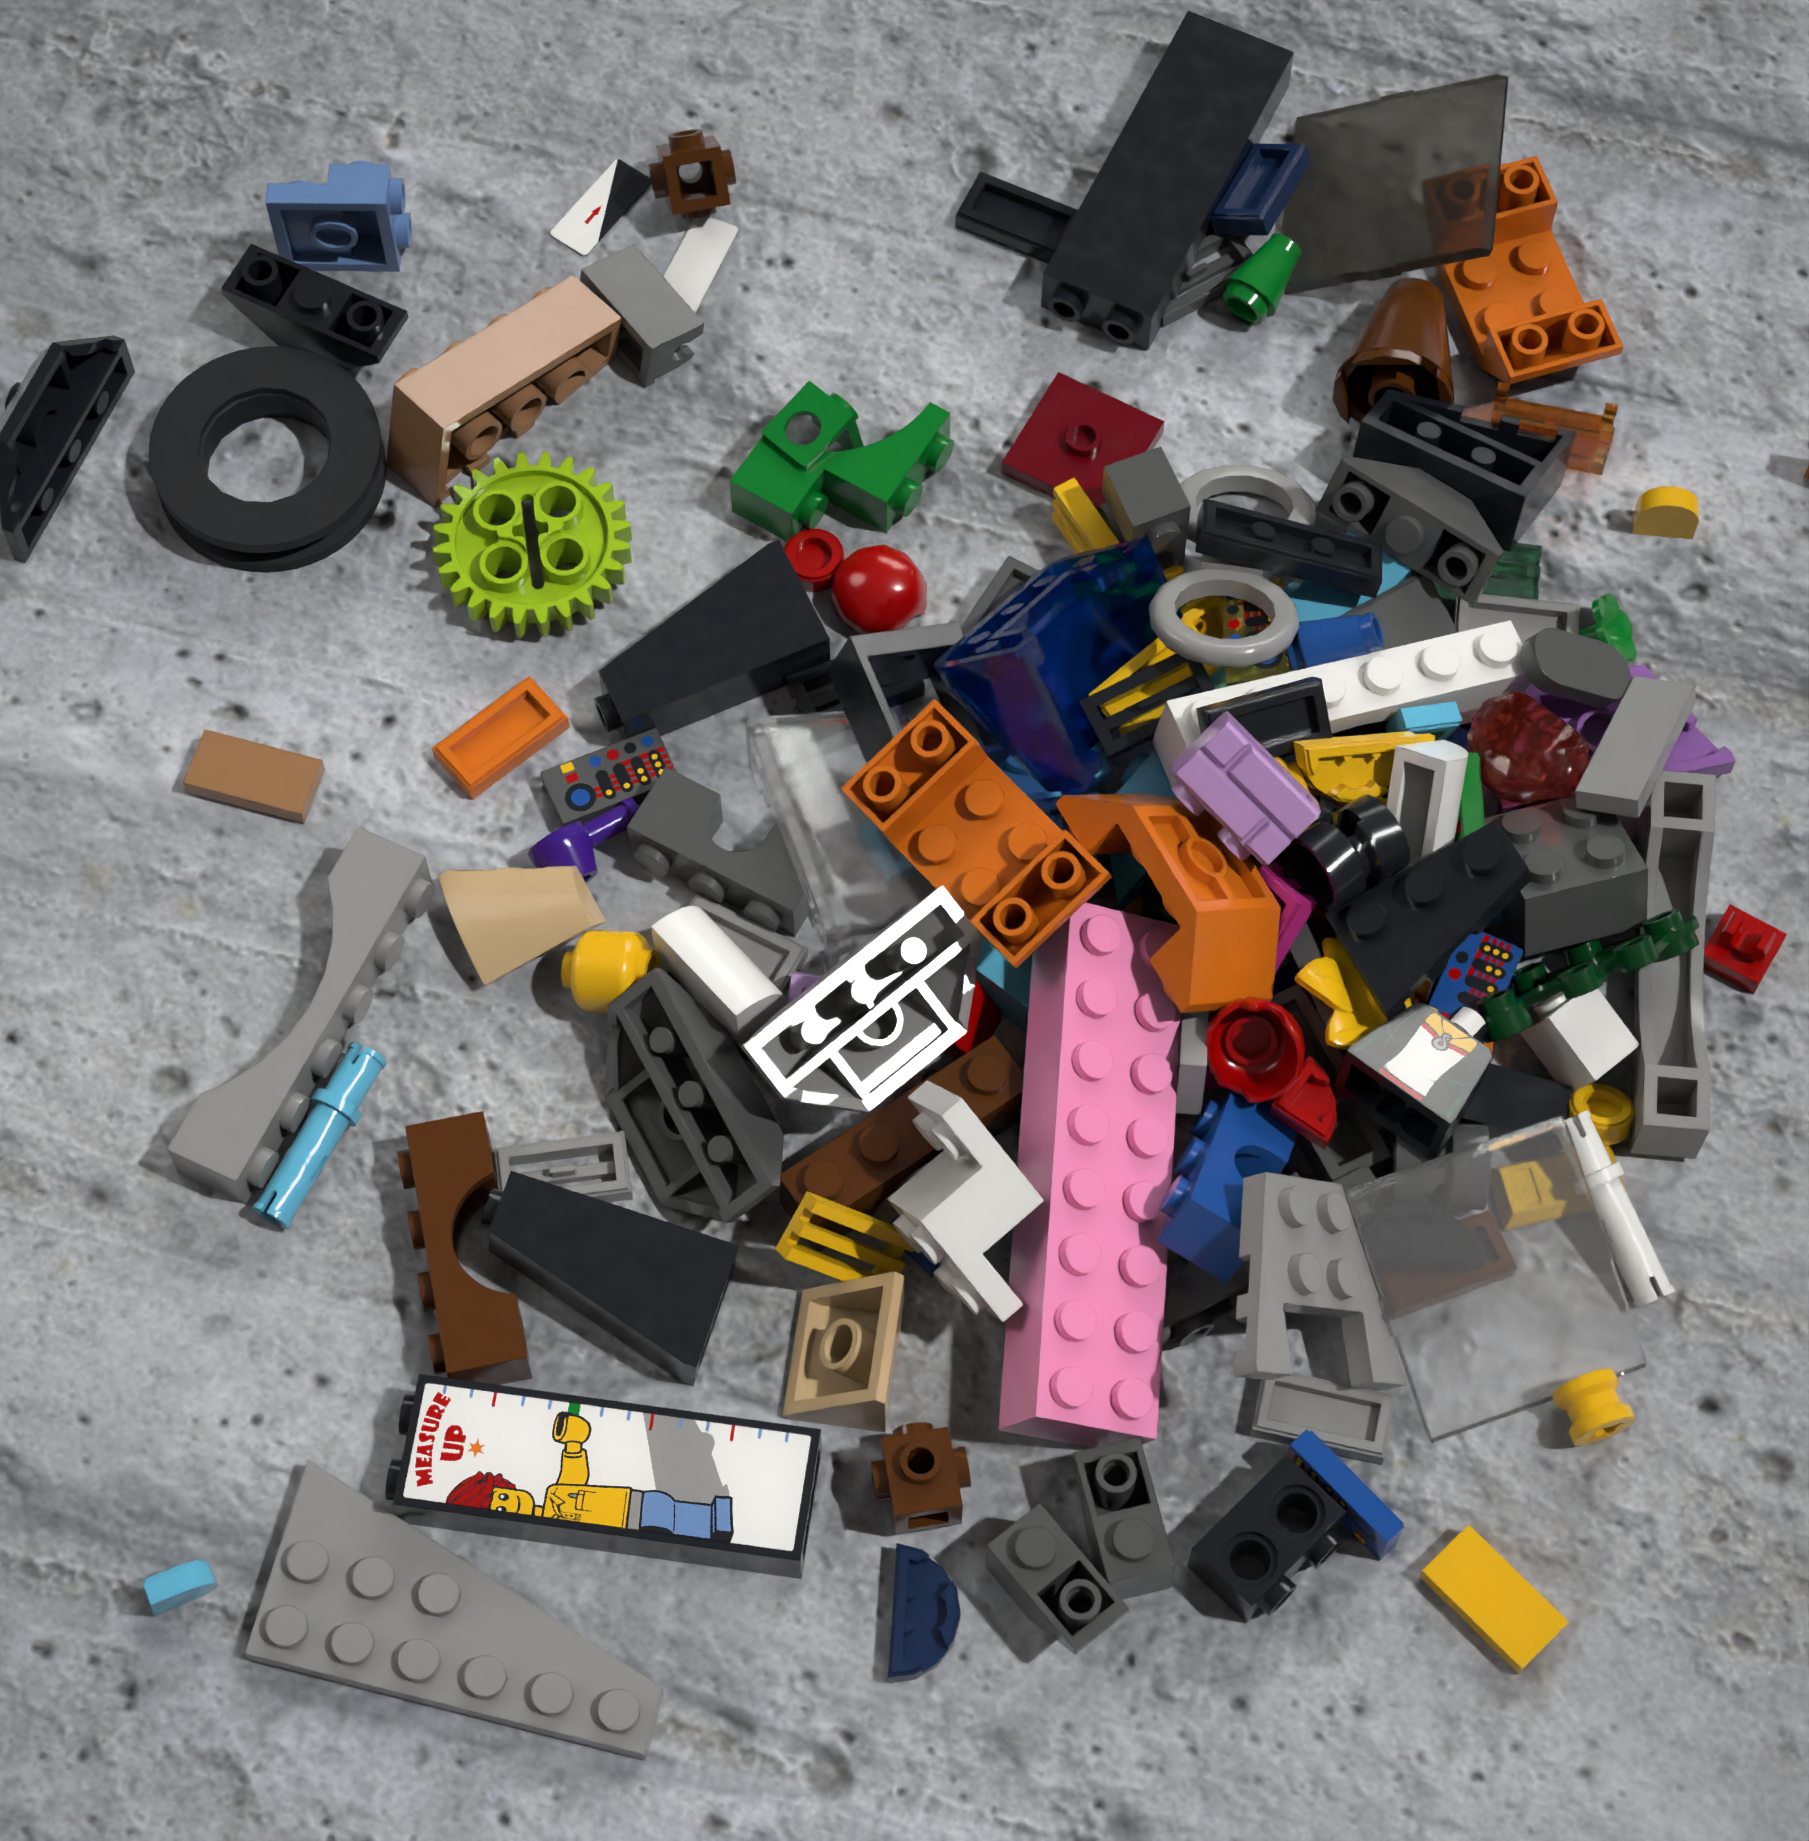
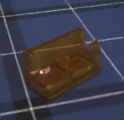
(1593, 430)

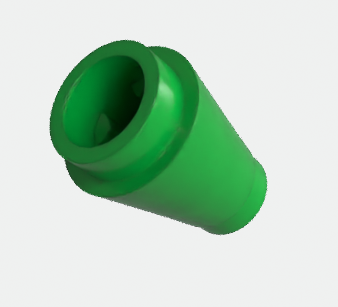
(1261, 280)

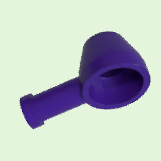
(575, 842)

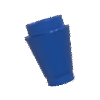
(1335, 640)

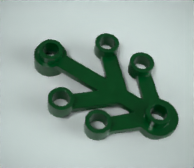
(1588, 965)

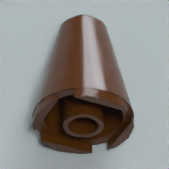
(1398, 350)

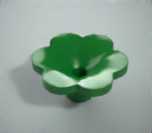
(1611, 627)

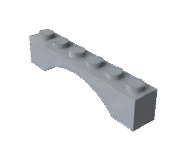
(1668, 1019)
(239, 1125)

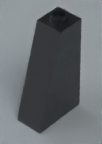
(716, 650)
(619, 1268)

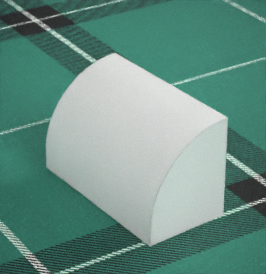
(1427, 794)
(716, 972)

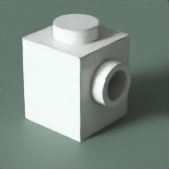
(1578, 1038)

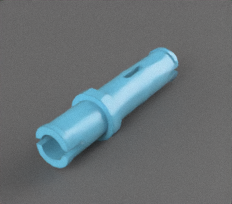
(332, 1113)

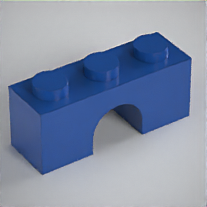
(1206, 1201)

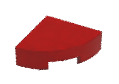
(1309, 1105)

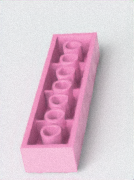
(1101, 1157)

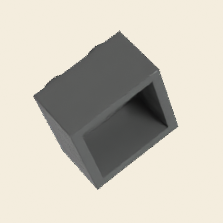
(1582, 876)

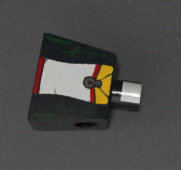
(1418, 1074)

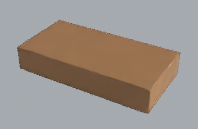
(254, 776)

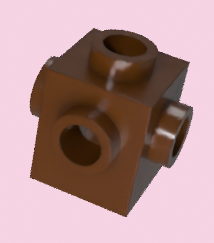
(705, 191)
(921, 1477)

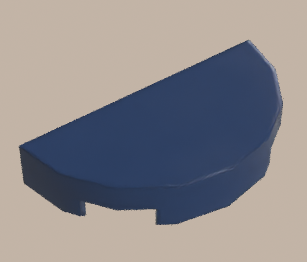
(923, 1615)

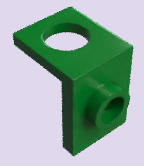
(829, 413)

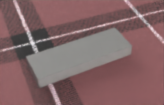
(1635, 747)

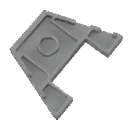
(1312, 1263)

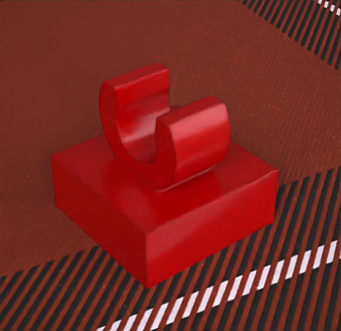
(1742, 948)

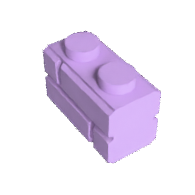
(1243, 791)

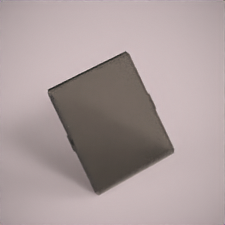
(1397, 184)

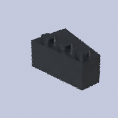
(1495, 465)

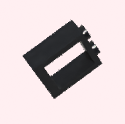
(896, 658)

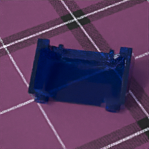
(1051, 649)

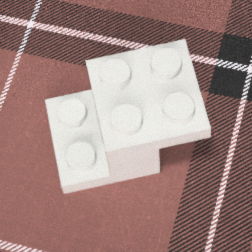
(962, 1202)

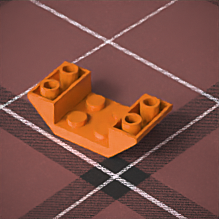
(1521, 298)
(975, 833)
(1216, 898)

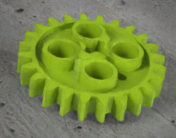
(475, 551)

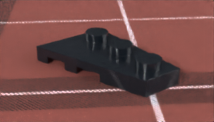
(1423, 914)

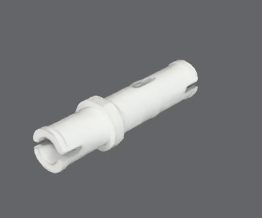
(1628, 1238)

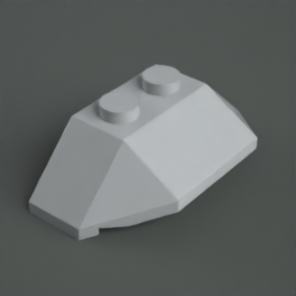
(875, 1012)

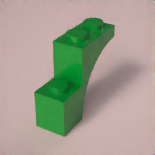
(865, 481)

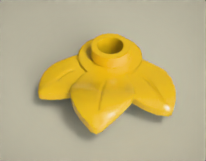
(1343, 990)

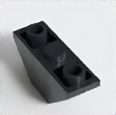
(312, 310)

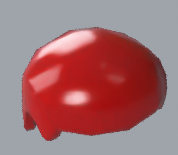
(878, 590)
(1255, 1048)

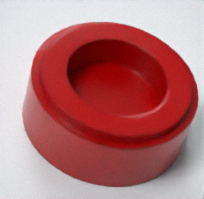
(815, 558)

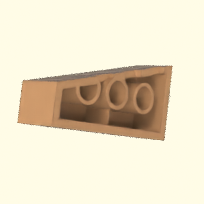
(496, 384)

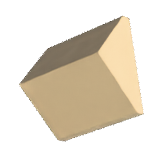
(846, 1352)

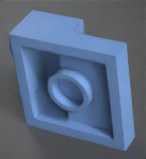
(342, 224)

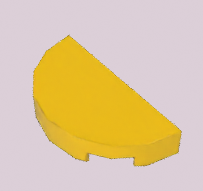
(1350, 764)

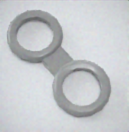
(1229, 578)

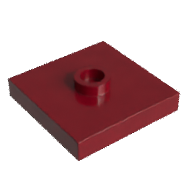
(1077, 435)

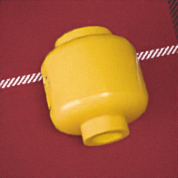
(606, 966)

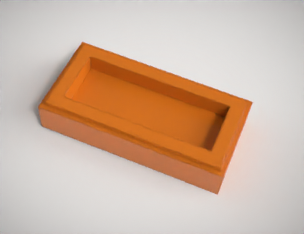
(500, 737)

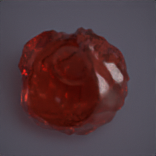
(1526, 749)

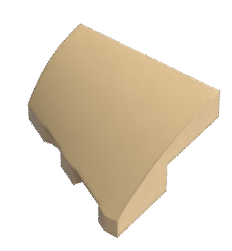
(517, 914)

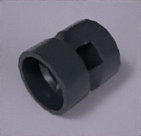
(1354, 848)

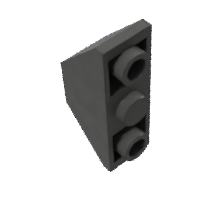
(1414, 522)

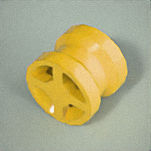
(1593, 1407)

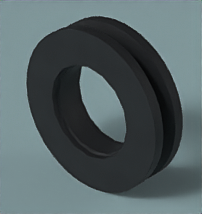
(248, 388)

